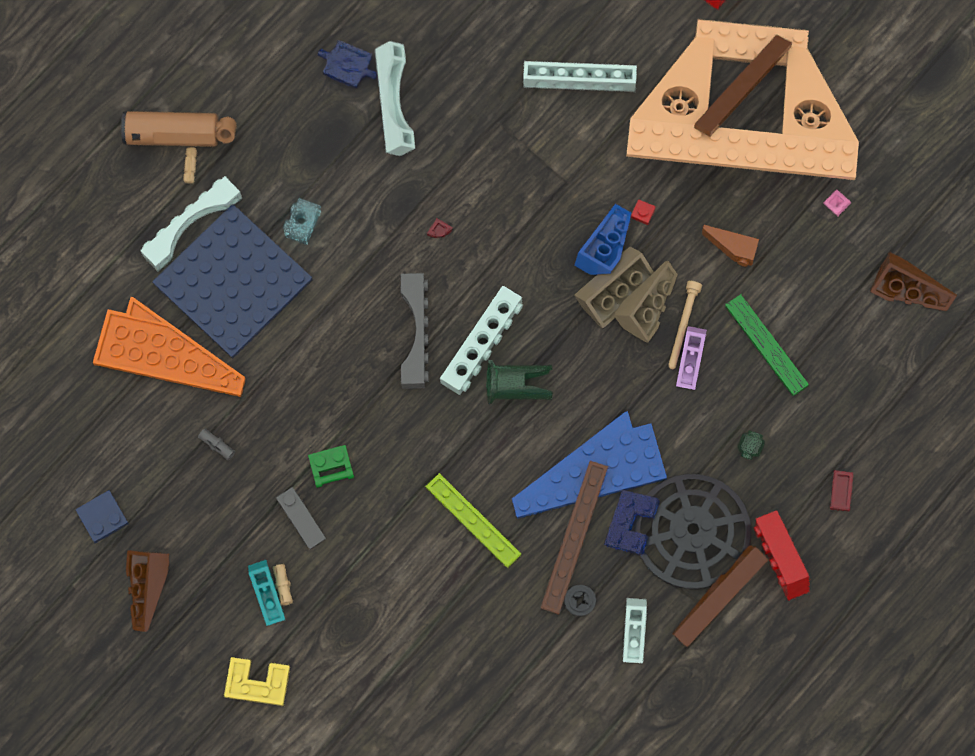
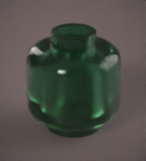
(751, 444)

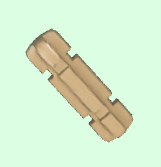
(190, 164)

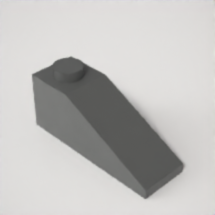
(300, 518)

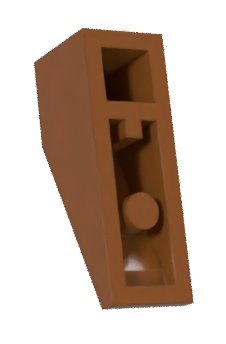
(734, 245)

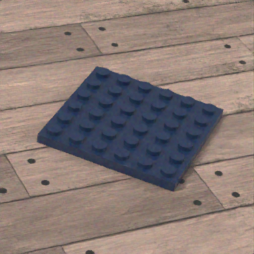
(232, 281)

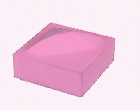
(837, 203)

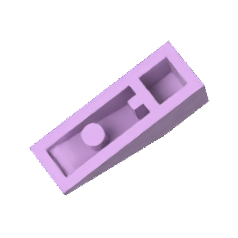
(691, 358)

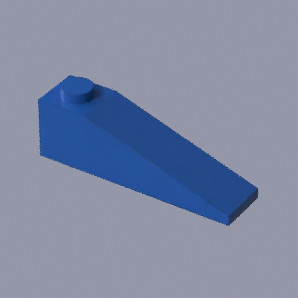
(605, 245)

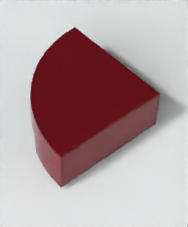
(439, 229)

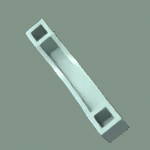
(390, 64)
(218, 198)

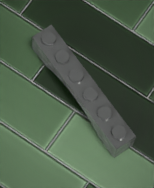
(413, 368)

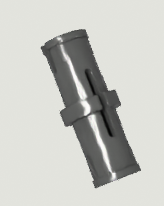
(216, 444)

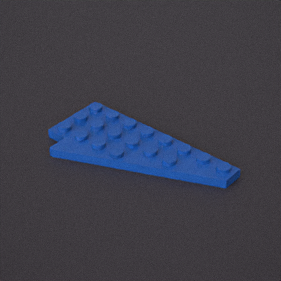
(628, 453)

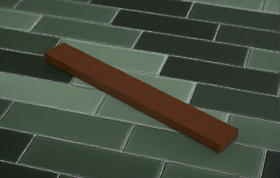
(743, 85)
(574, 537)

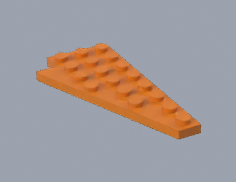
(154, 348)

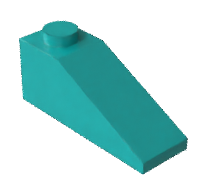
(266, 592)

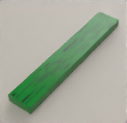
(766, 345)

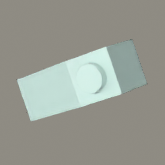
(634, 630)

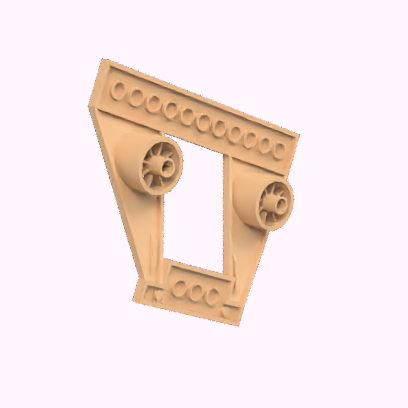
(798, 150)

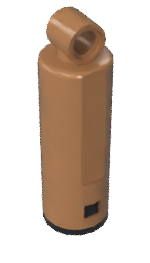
(176, 129)

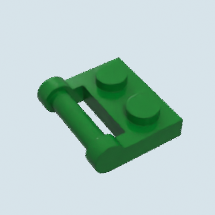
(330, 460)

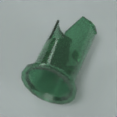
(509, 382)

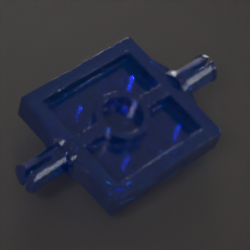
(347, 64)

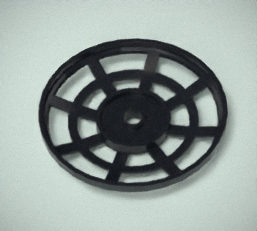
(696, 542)

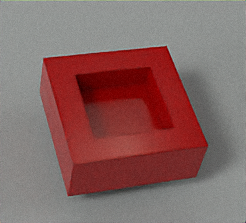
(643, 212)

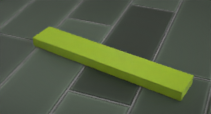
(473, 521)

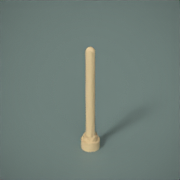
(693, 289)

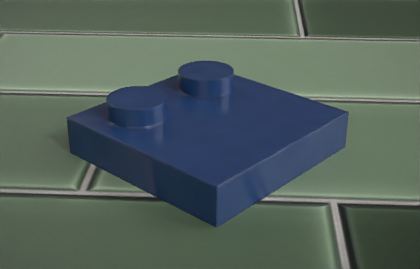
(102, 516)

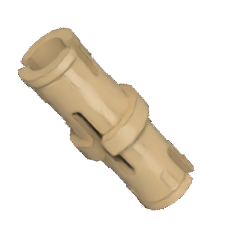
(282, 584)

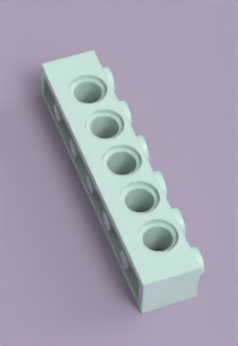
(579, 76)
(504, 298)

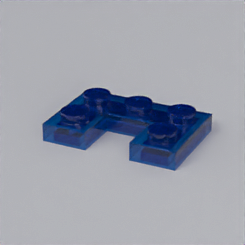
(620, 531)

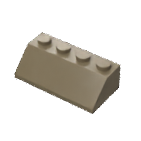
(607, 291)

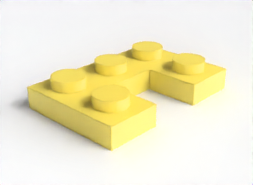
(264, 692)

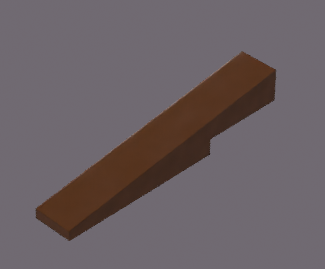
(720, 595)

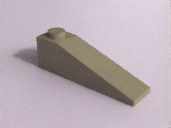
(643, 307)

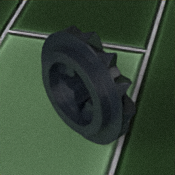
(576, 592)

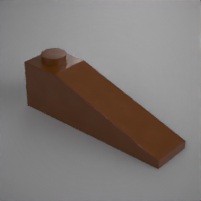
(905, 282)
(147, 579)

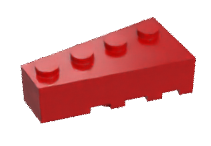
(782, 555)

